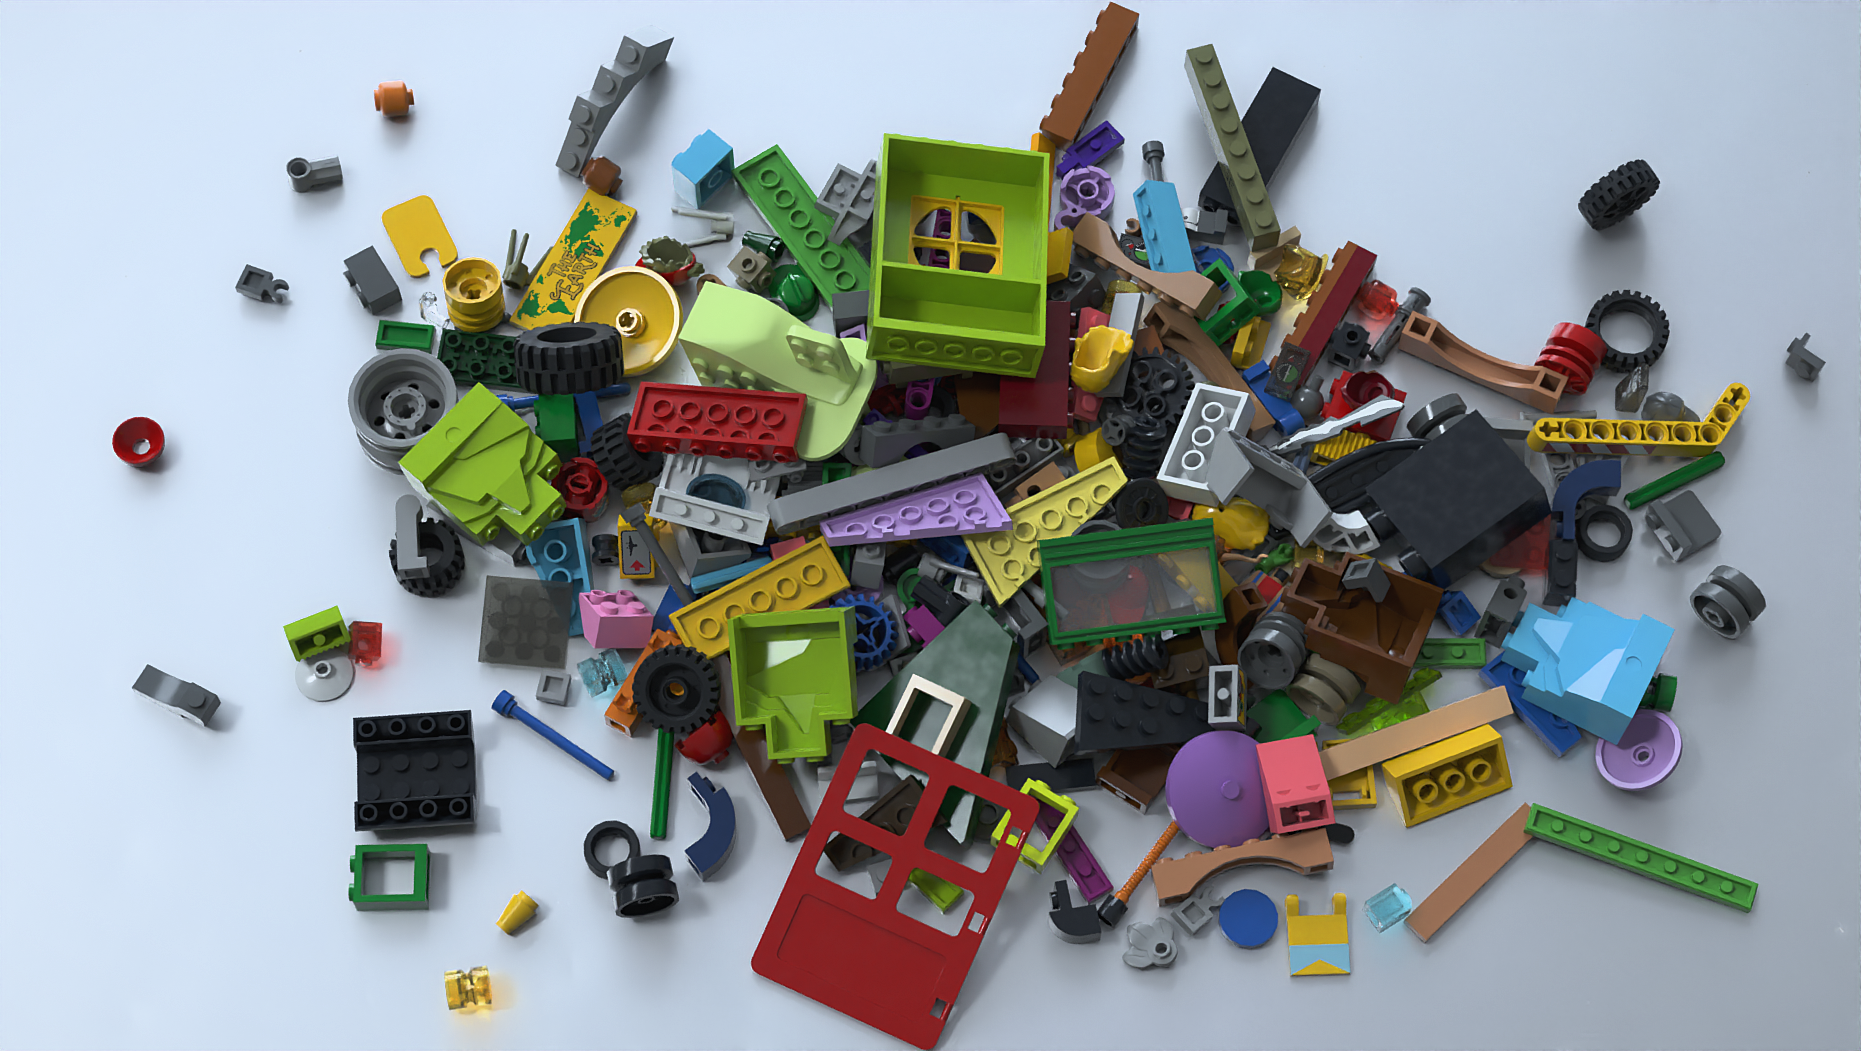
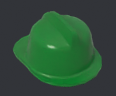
(795, 291)

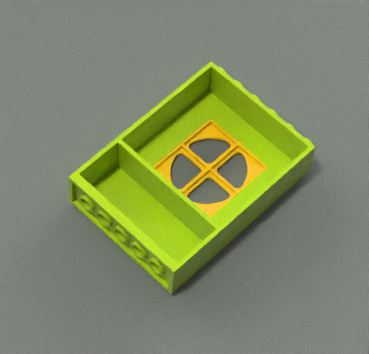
(953, 314)

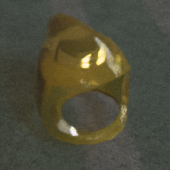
(1300, 272)

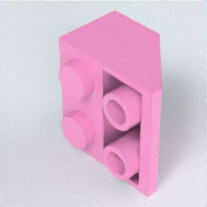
(615, 619)

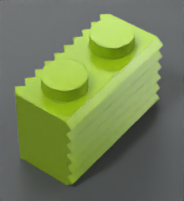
(316, 633)

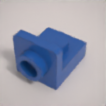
(1457, 611)

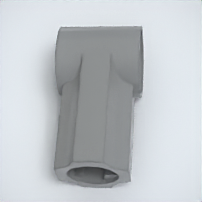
(314, 171)

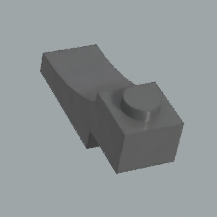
(177, 695)

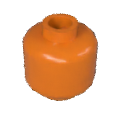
(393, 98)

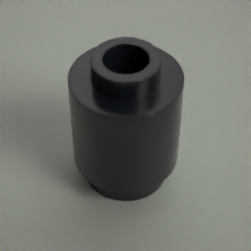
(899, 562)

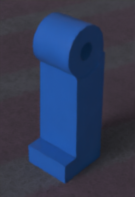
(1287, 418)
(590, 420)

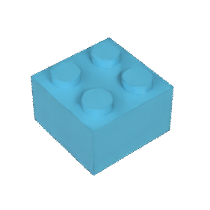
(702, 168)

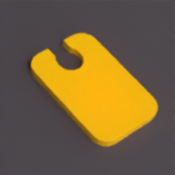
(416, 228)

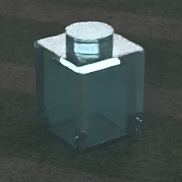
(1388, 907)

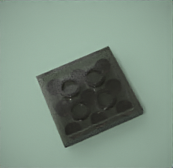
(526, 622)

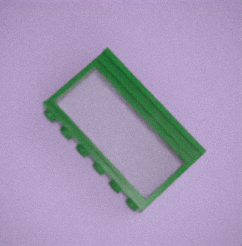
(1131, 583)

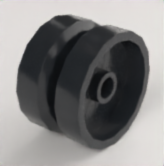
(642, 886)

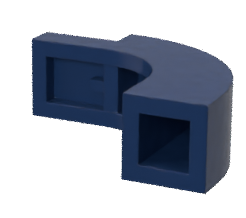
(1587, 480)
(717, 843)

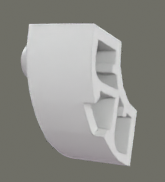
(1346, 533)

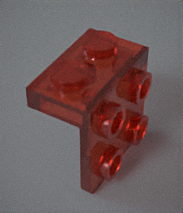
(1527, 550)

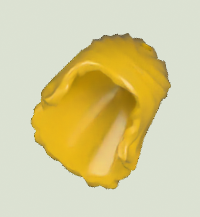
(1099, 357)
(1239, 523)

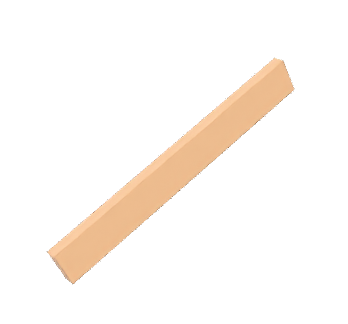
(1415, 732)

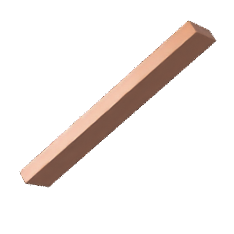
(1470, 876)

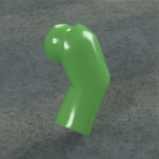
(1276, 558)

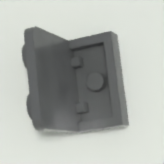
(1080, 288)
(1682, 524)

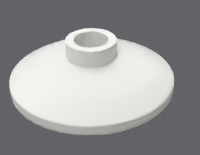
(330, 684)

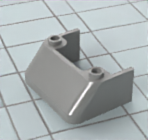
(1268, 482)

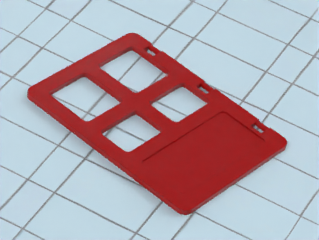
(862, 950)

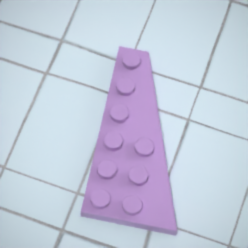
(938, 511)

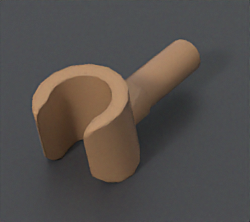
(1133, 223)

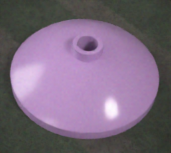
(1646, 735)

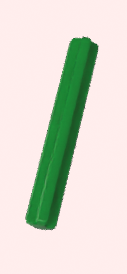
(1674, 480)
(661, 785)

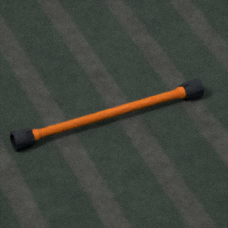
(1115, 906)

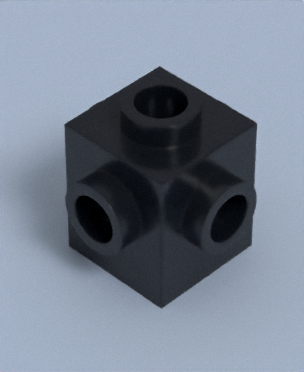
(1349, 345)

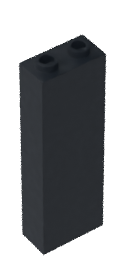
(1271, 129)

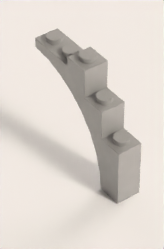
(615, 79)

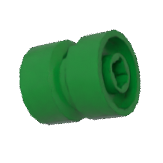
(1662, 693)

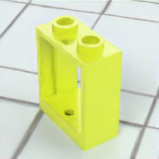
(1031, 856)

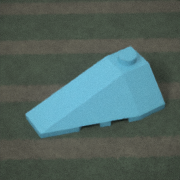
(565, 556)

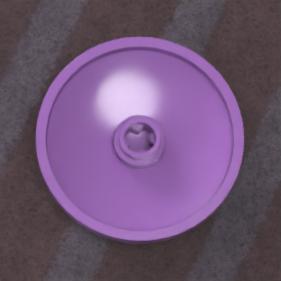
(1217, 790)

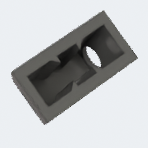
(1504, 606)

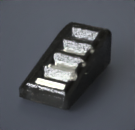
(1632, 390)

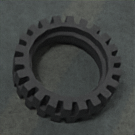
(1642, 307)

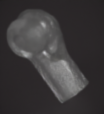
(429, 311)

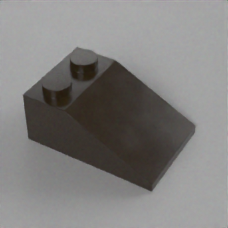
(1187, 663)

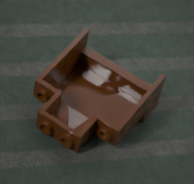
(1354, 631)

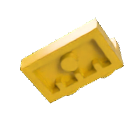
(1250, 343)

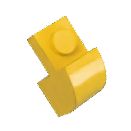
(1092, 450)

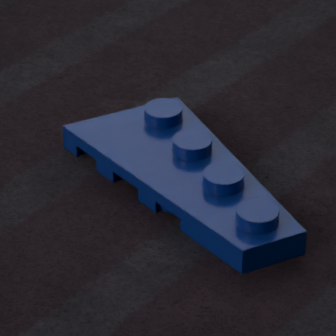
(1551, 729)

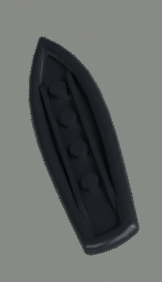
(1345, 479)

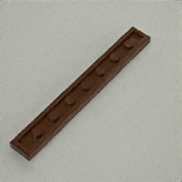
(766, 772)

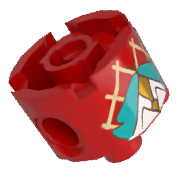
(582, 489)

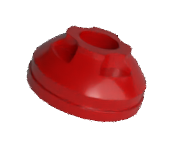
(135, 431)

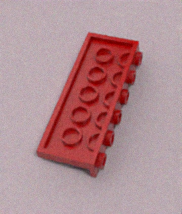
(717, 422)

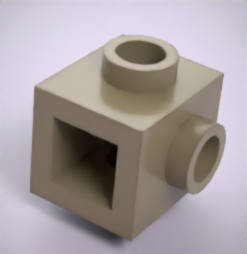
(752, 270)

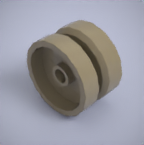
(1323, 689)

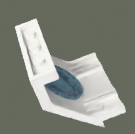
(714, 496)

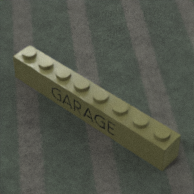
(1232, 148)

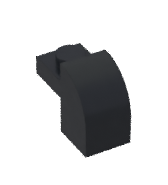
(1071, 924)

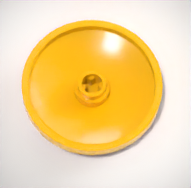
(641, 309)

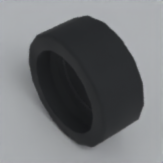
(1610, 514)
(604, 829)

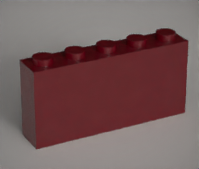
(1040, 404)

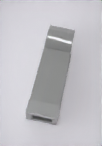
(408, 516)

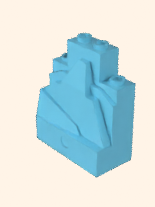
(1586, 663)

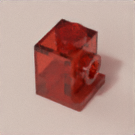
(370, 634)

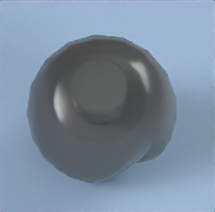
(1309, 399)

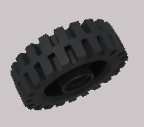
(1618, 194)
(673, 711)

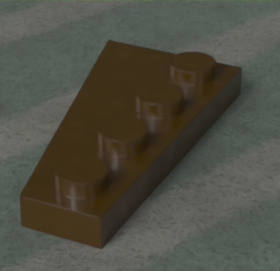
(890, 813)

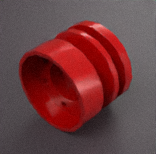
(1573, 353)

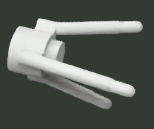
(720, 222)

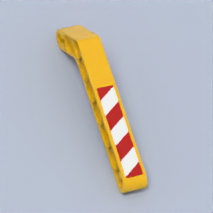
(1551, 436)

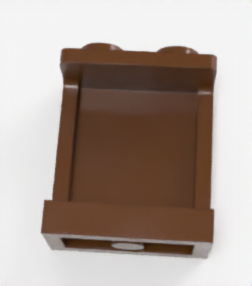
(1137, 775)

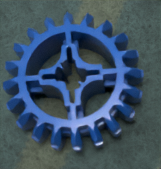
(873, 655)

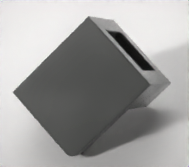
(1369, 576)

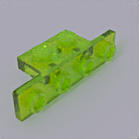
(1383, 713)

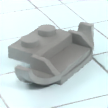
(848, 199)

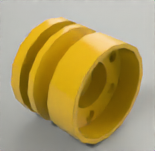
(474, 294)

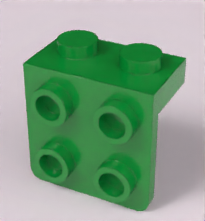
(1281, 719)

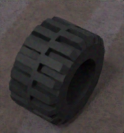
(618, 459)
(442, 572)

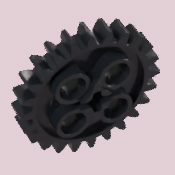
(1173, 398)

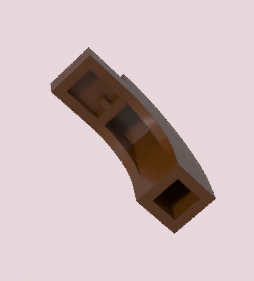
(1241, 610)

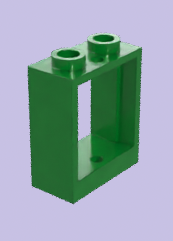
(1241, 307)
(417, 901)

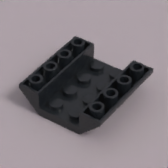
(415, 770)

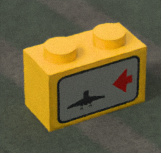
(634, 555)

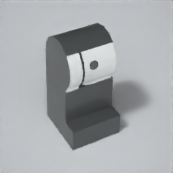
(1205, 225)

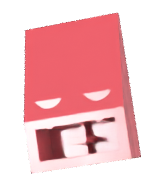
(1294, 784)

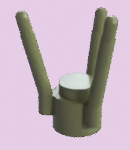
(517, 274)

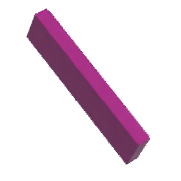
(1074, 856)

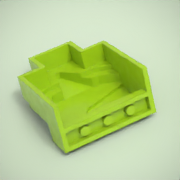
(487, 470)
(794, 677)

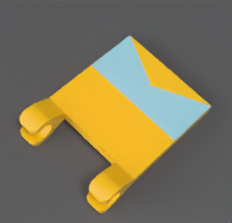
(1317, 941)

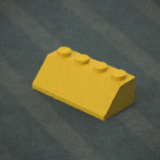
(1447, 774)

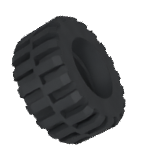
(568, 358)

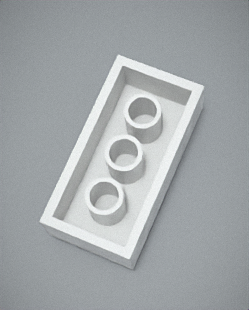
(1192, 446)

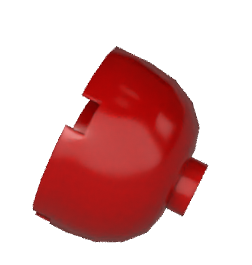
(708, 741)

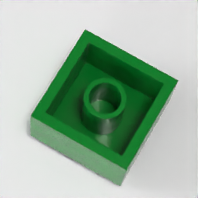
(558, 424)

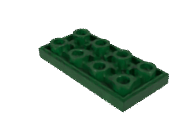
(480, 359)

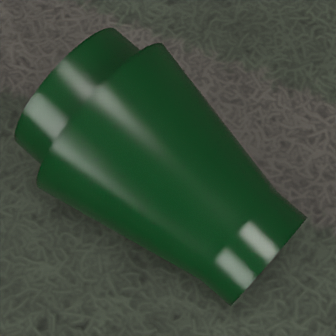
(767, 244)

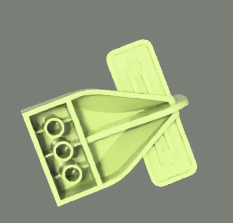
(756, 345)

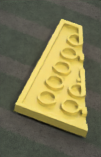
(1011, 556)

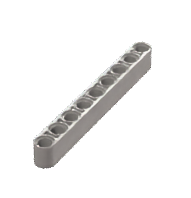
(889, 482)

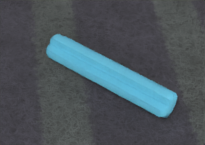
(725, 576)

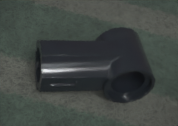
(939, 600)

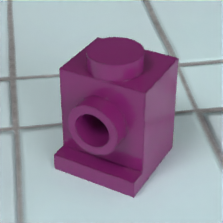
(922, 625)

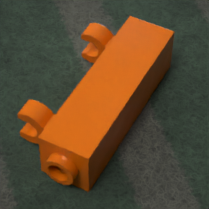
(622, 710)

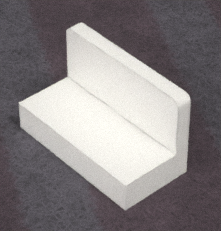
(864, 788)

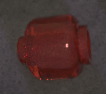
(1377, 300)

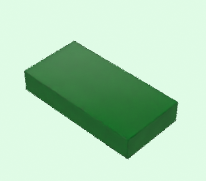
(405, 335)

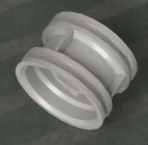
(393, 374)

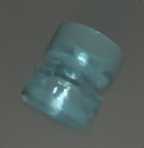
(602, 672)

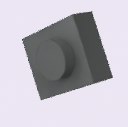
(1803, 361)

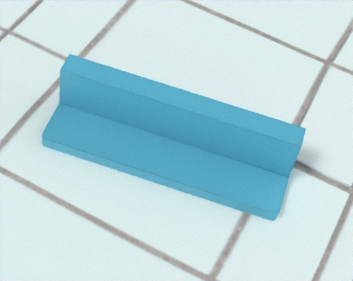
(1163, 227)

